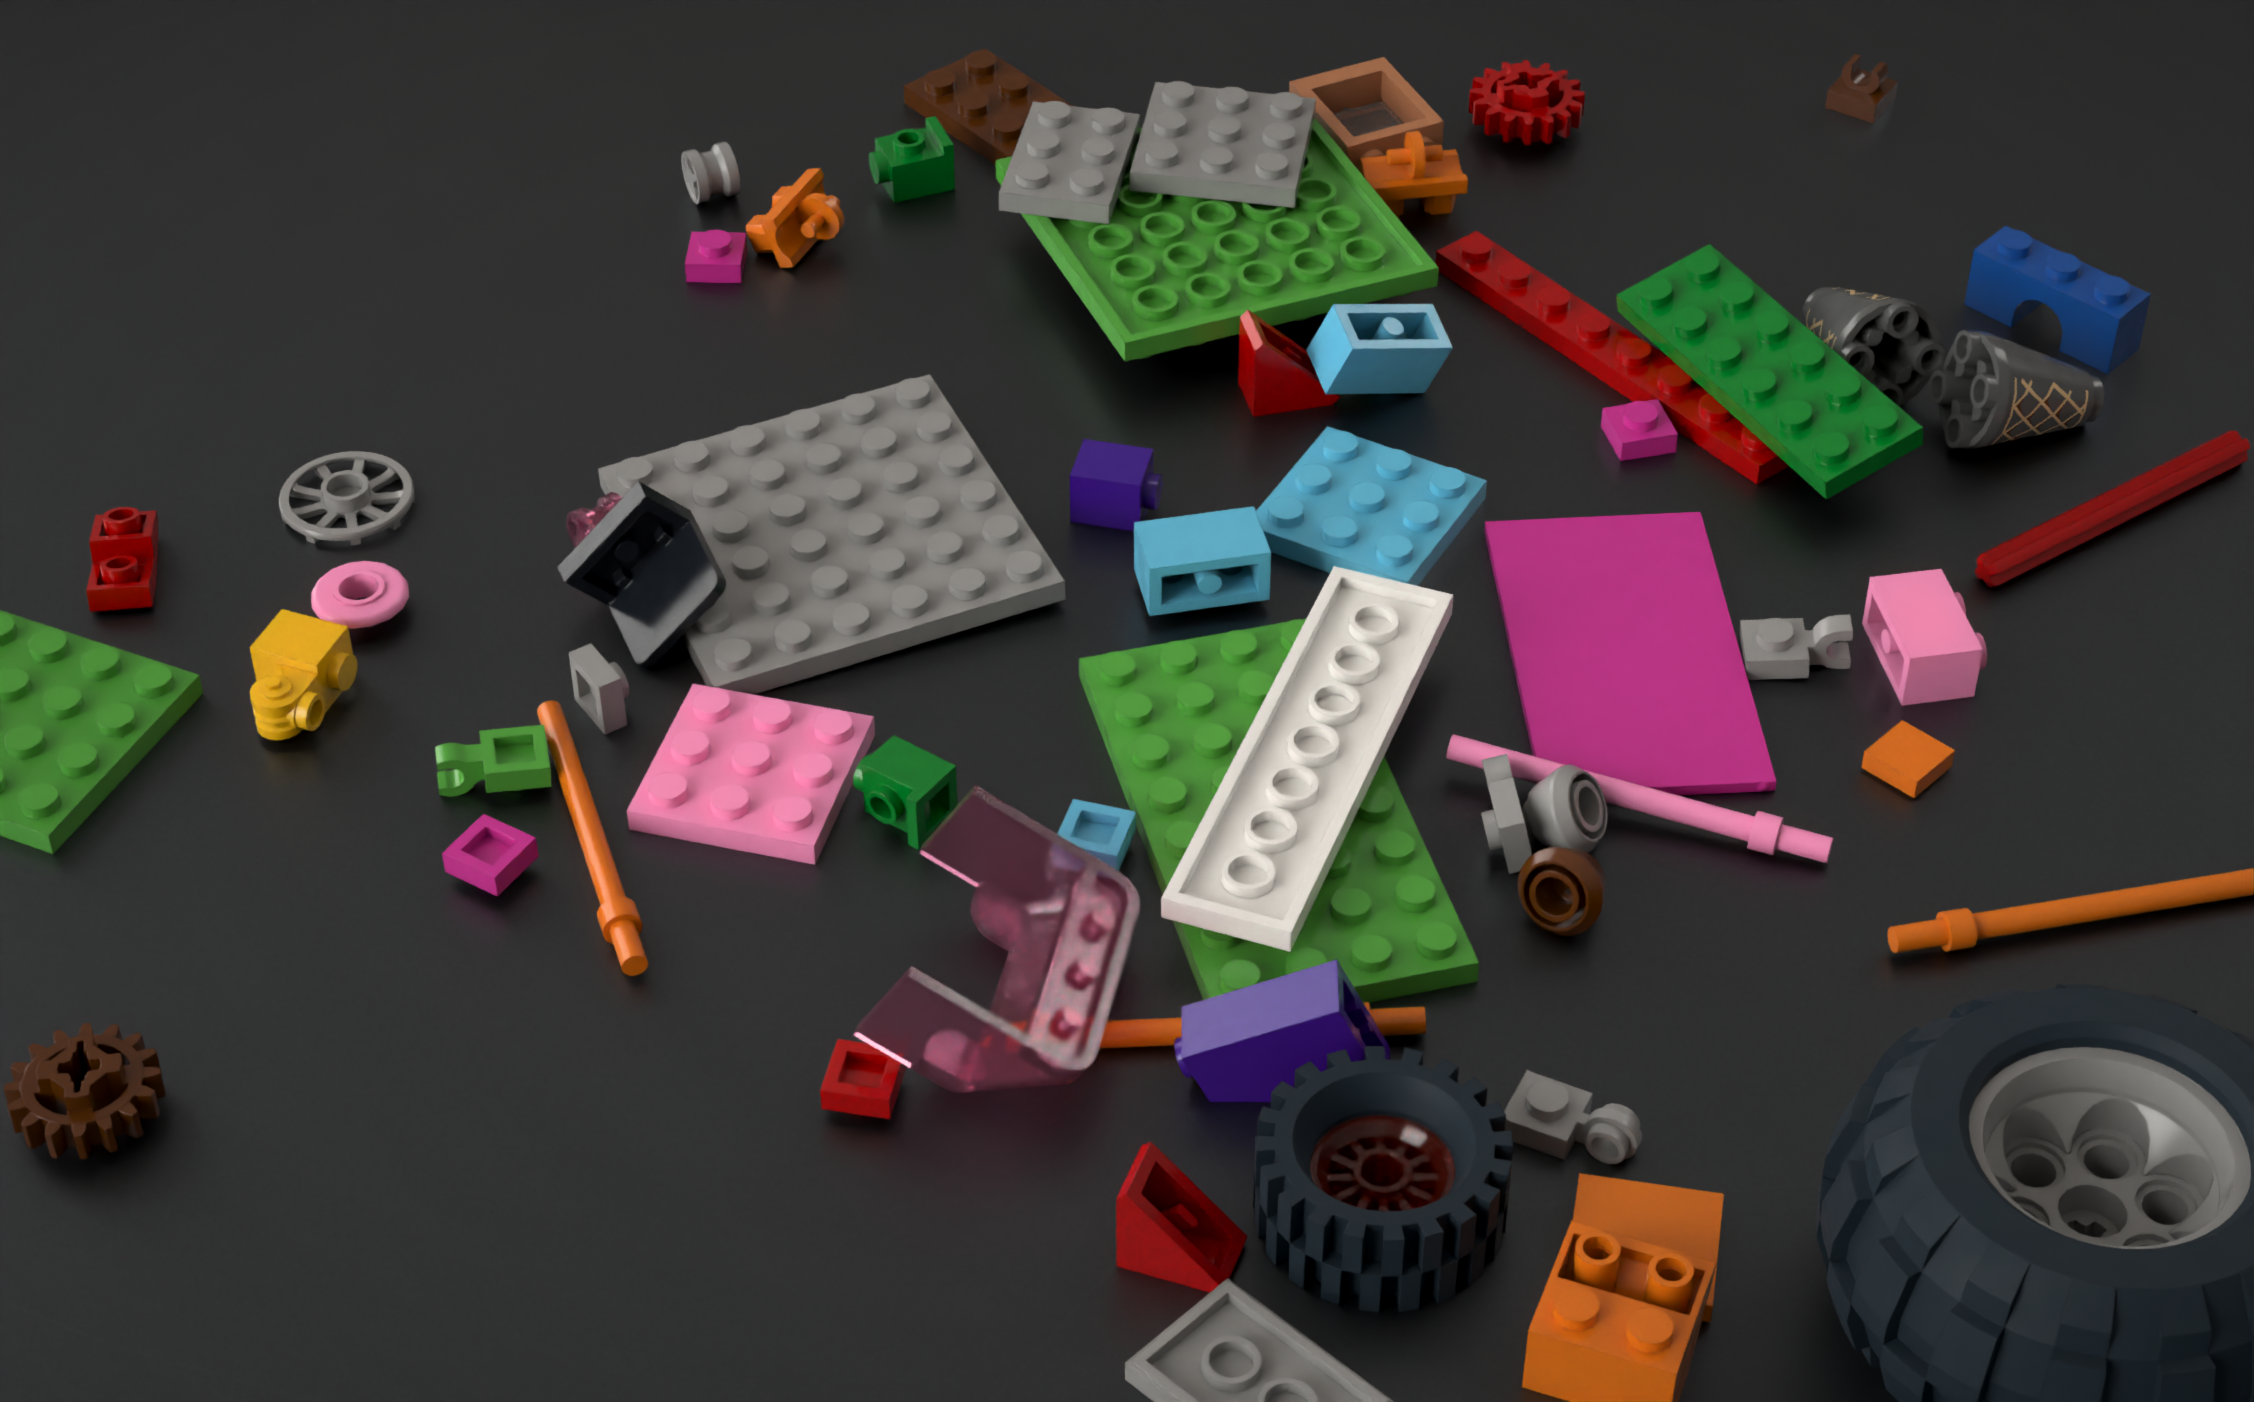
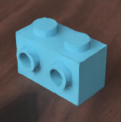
(1379, 348)
(1202, 561)

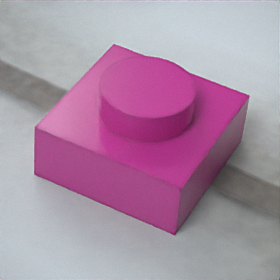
(716, 257)
(1639, 430)
(490, 854)

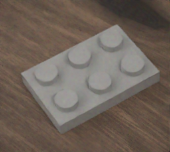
(1070, 162)

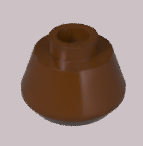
(1562, 890)

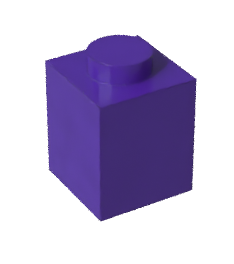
(1113, 485)

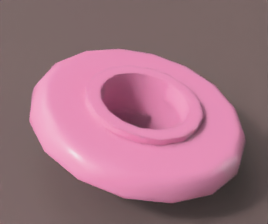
(336, 594)

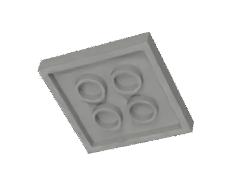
(1223, 144)

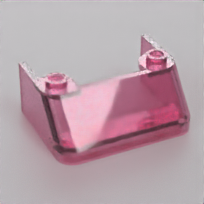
(1066, 942)

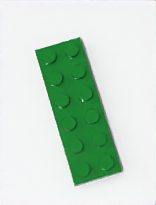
(1770, 371)

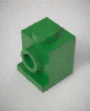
(914, 162)
(907, 788)

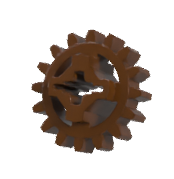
(84, 1090)

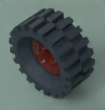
(1382, 1178)

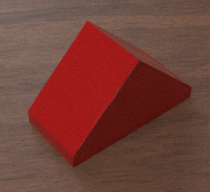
(1276, 371)
(1172, 1226)

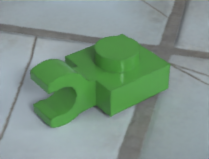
(504, 759)

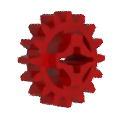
(1526, 102)

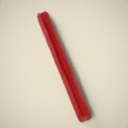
(2111, 508)

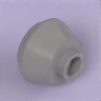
(1566, 810)

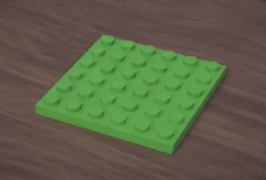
(1190, 266)

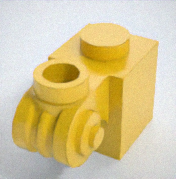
(299, 673)

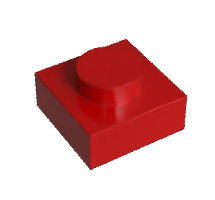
(861, 1080)

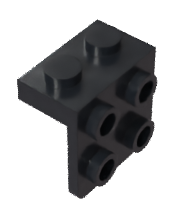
(648, 569)

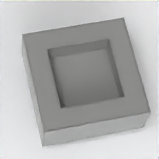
(599, 688)

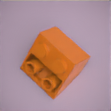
(1616, 1320)

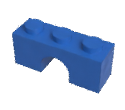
(2097, 311)

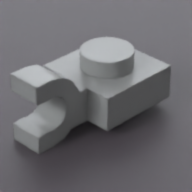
(1785, 649)

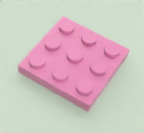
(752, 774)

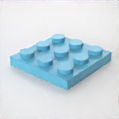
(1368, 508)

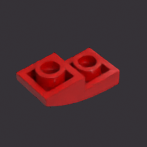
(123, 559)

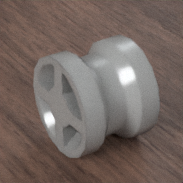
(710, 172)

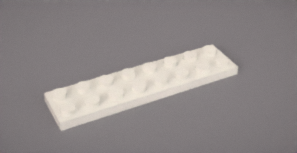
(1307, 760)

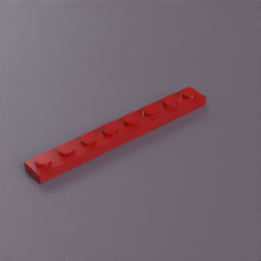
(1604, 350)

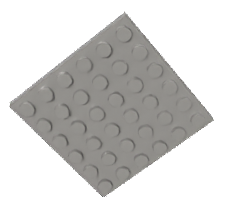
(845, 535)

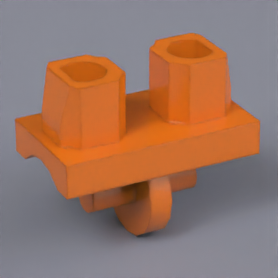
(1416, 173)
(796, 220)

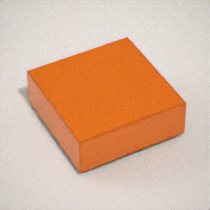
(1908, 759)

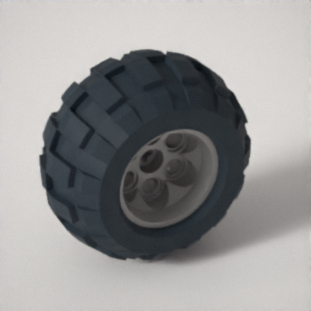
(2050, 1204)

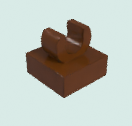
(1862, 92)

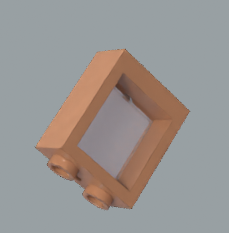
(1369, 108)

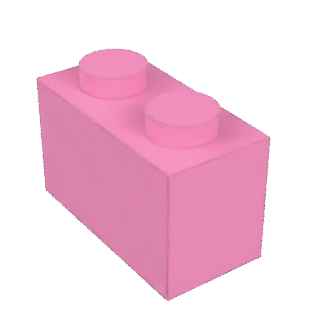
(1923, 637)

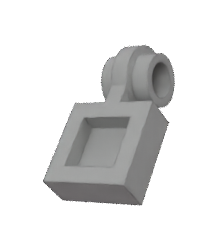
(1555, 1115)

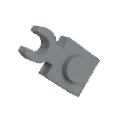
(1505, 823)

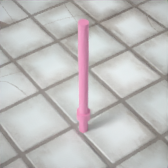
(1762, 832)

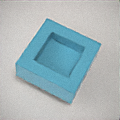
(1099, 830)

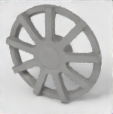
(346, 496)

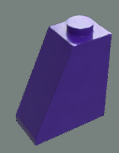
(1263, 1032)

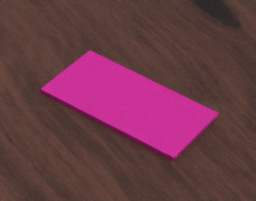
(1628, 651)

